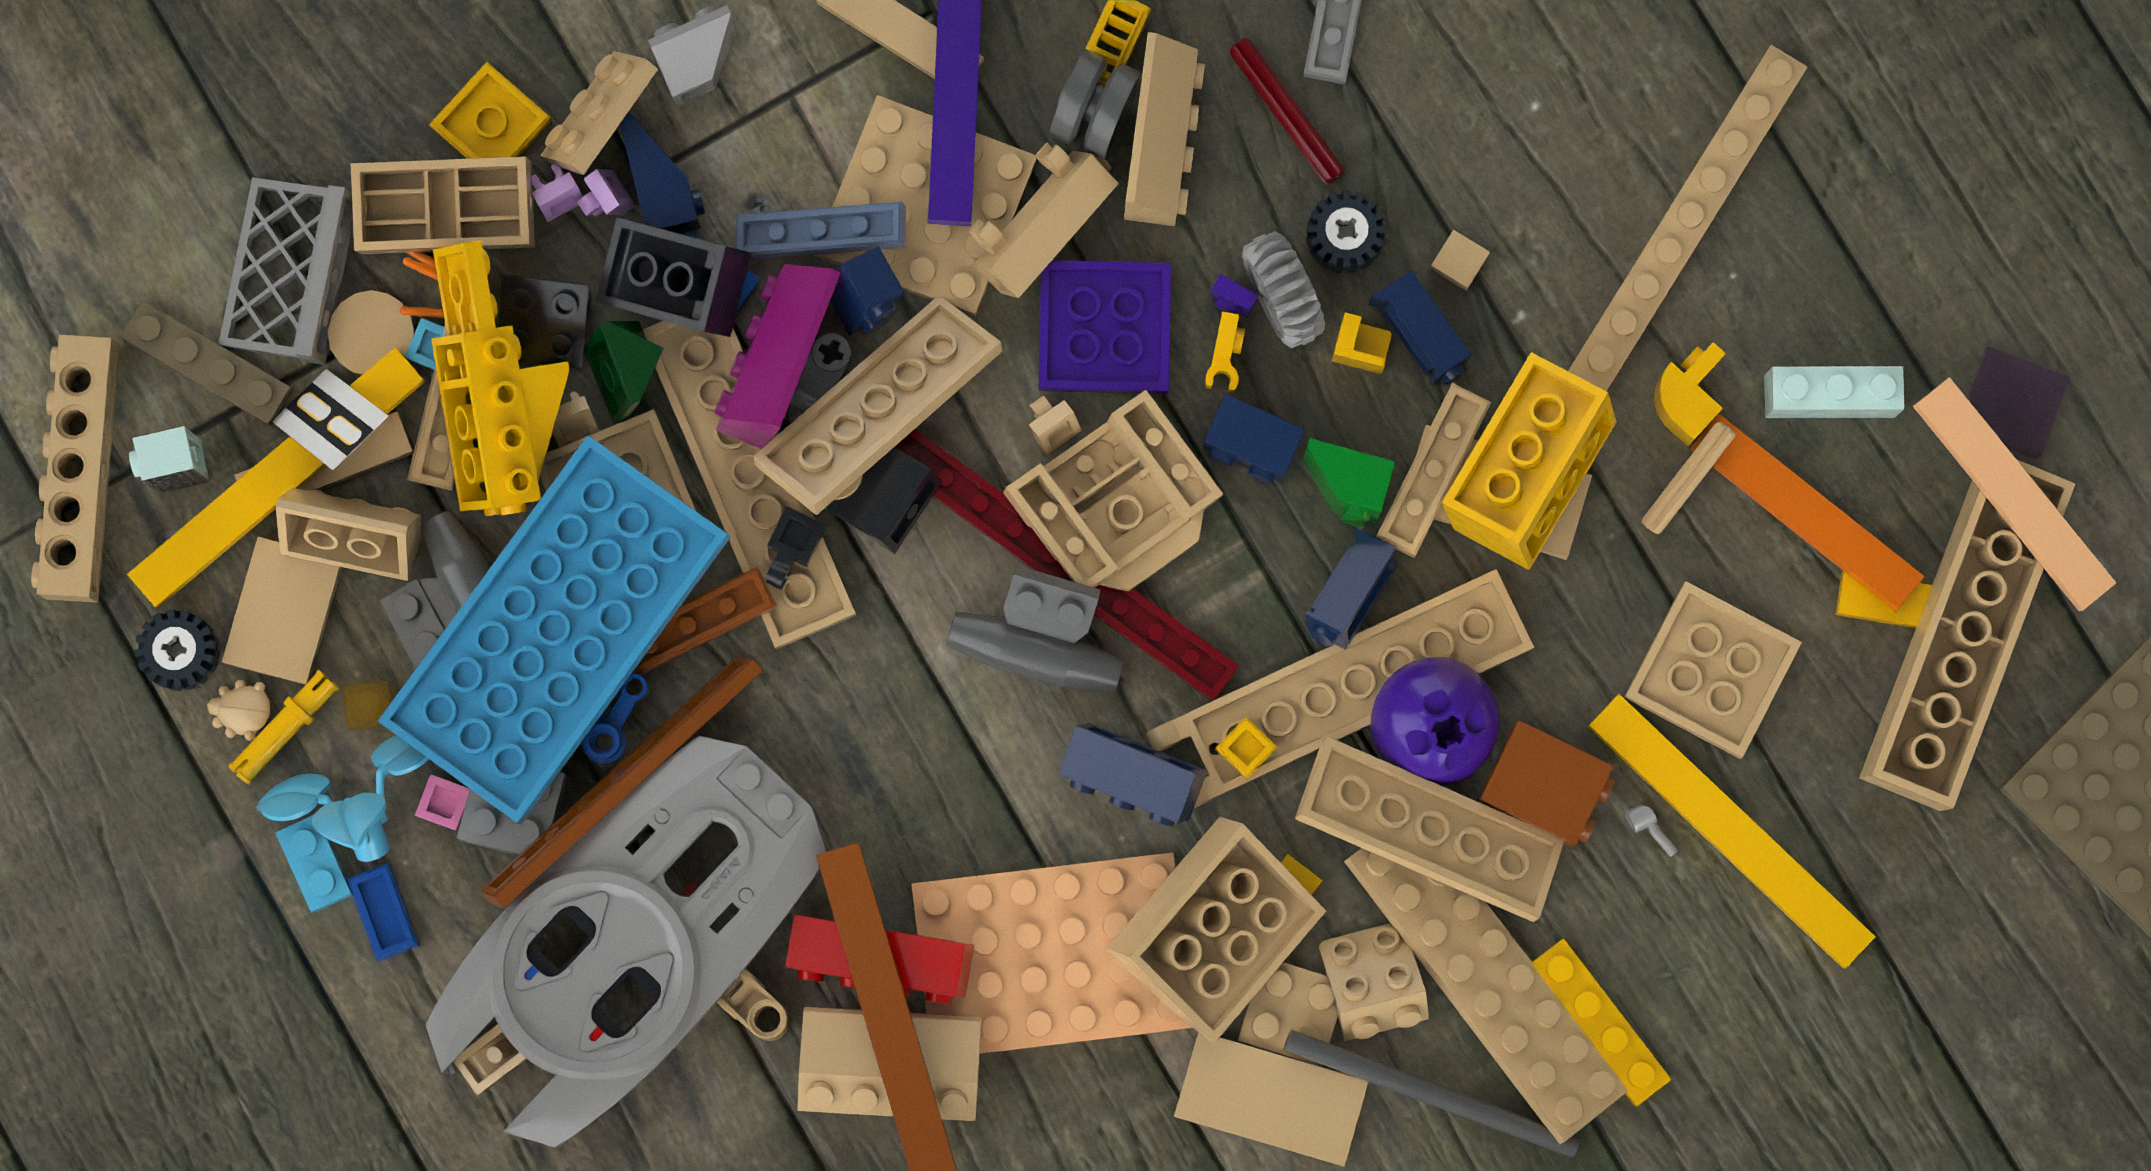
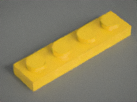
(1601, 1022)

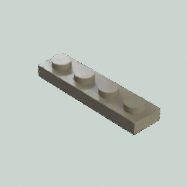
(206, 363)

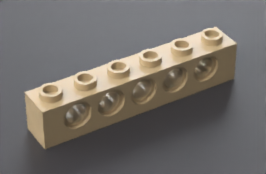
(82, 576)

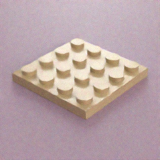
(895, 167)

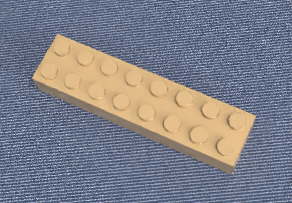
(1958, 652)

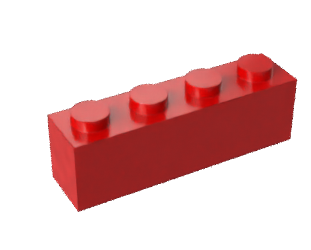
(922, 961)

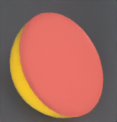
(690, 888)

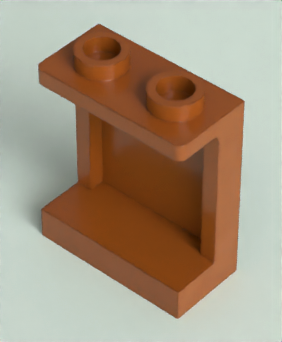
(1547, 784)

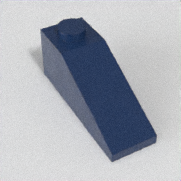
(659, 183)

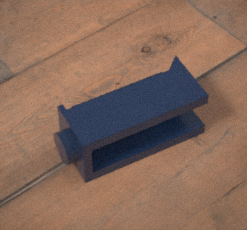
(1422, 329)
(1351, 590)

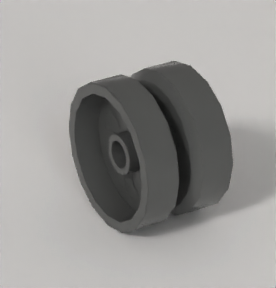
(1100, 105)

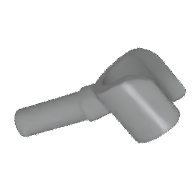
(1643, 817)

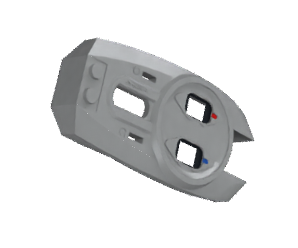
(633, 930)

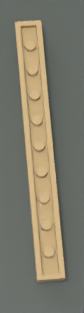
(1688, 218)

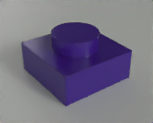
(1232, 297)

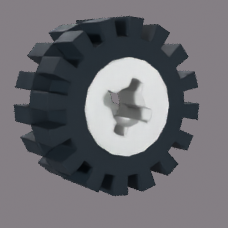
(1336, 244)
(192, 655)

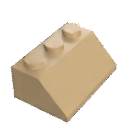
(348, 533)

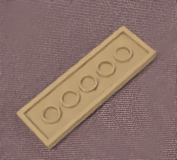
(877, 404)
(1429, 829)

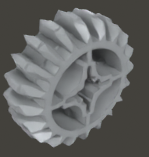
(1283, 289)

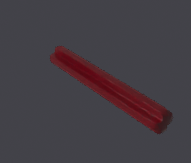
(1286, 111)

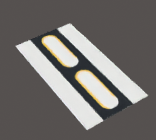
(330, 419)

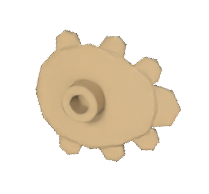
(240, 709)

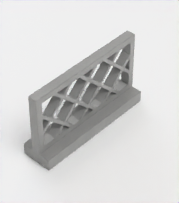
(324, 274)

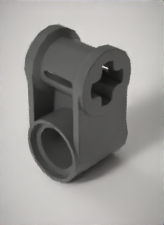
(819, 377)

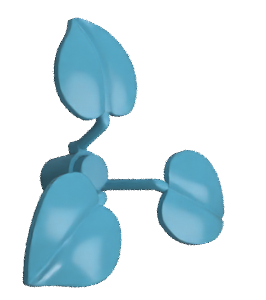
(349, 822)

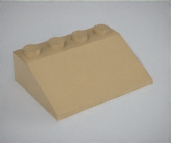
(1217, 928)

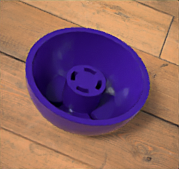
(1416, 711)

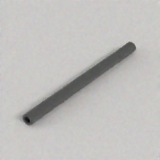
(1427, 1092)

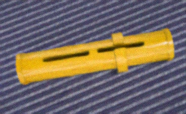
(284, 726)

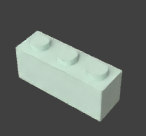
(1834, 392)

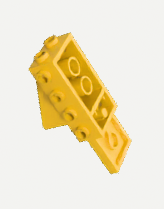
(509, 406)

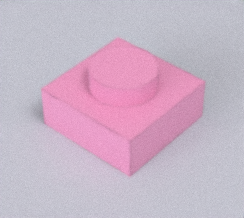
(443, 802)

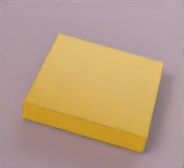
(490, 118)

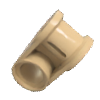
(748, 1004)

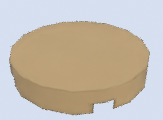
(367, 329)

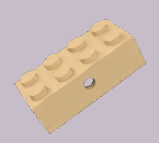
(442, 204)

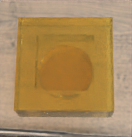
(366, 704)

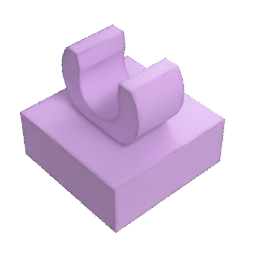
(557, 195)
(606, 195)

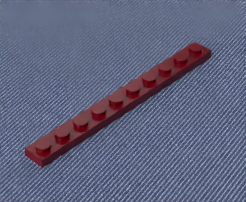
(1121, 610)

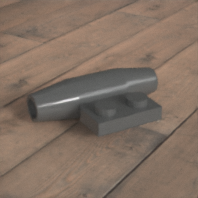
(428, 605)
(1040, 634)

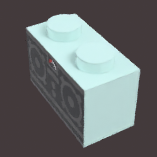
(169, 460)

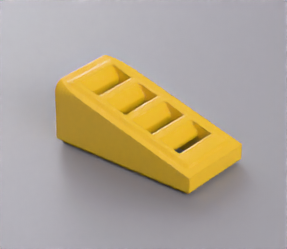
(1131, 8)

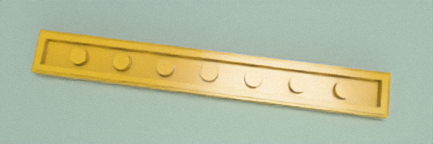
(257, 493)
(1731, 831)

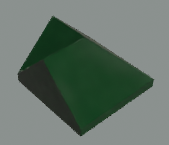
(621, 365)

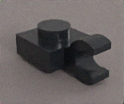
(794, 541)

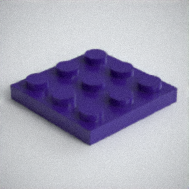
(1105, 327)

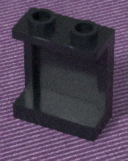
(889, 499)

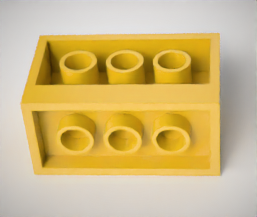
(1530, 461)

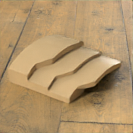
(1118, 499)

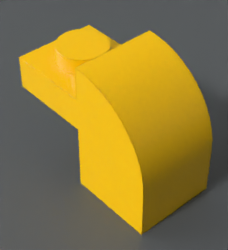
(1679, 399)

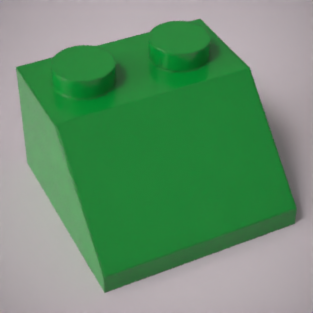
(1349, 480)

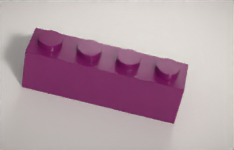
(776, 353)

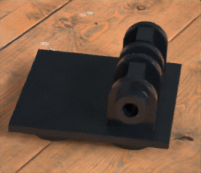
(546, 318)

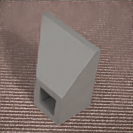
(694, 52)

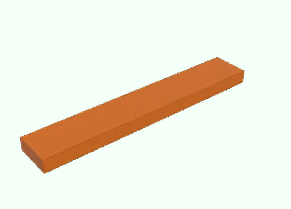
(1815, 519)

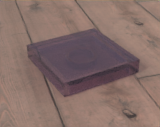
(2017, 400)

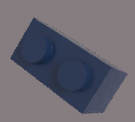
(866, 292)
(1252, 440)

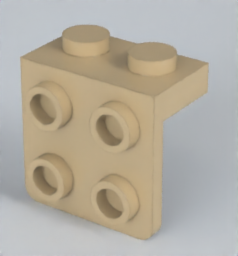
(1374, 982)

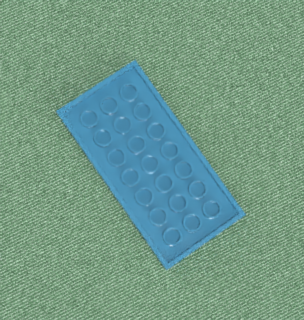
(554, 629)

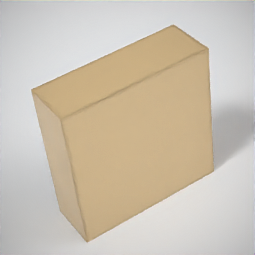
(1459, 260)

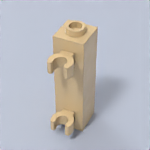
(1046, 220)

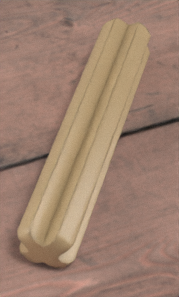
(1688, 477)

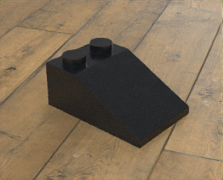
(673, 277)

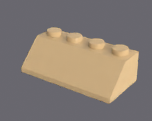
(1162, 130)
(843, 1074)

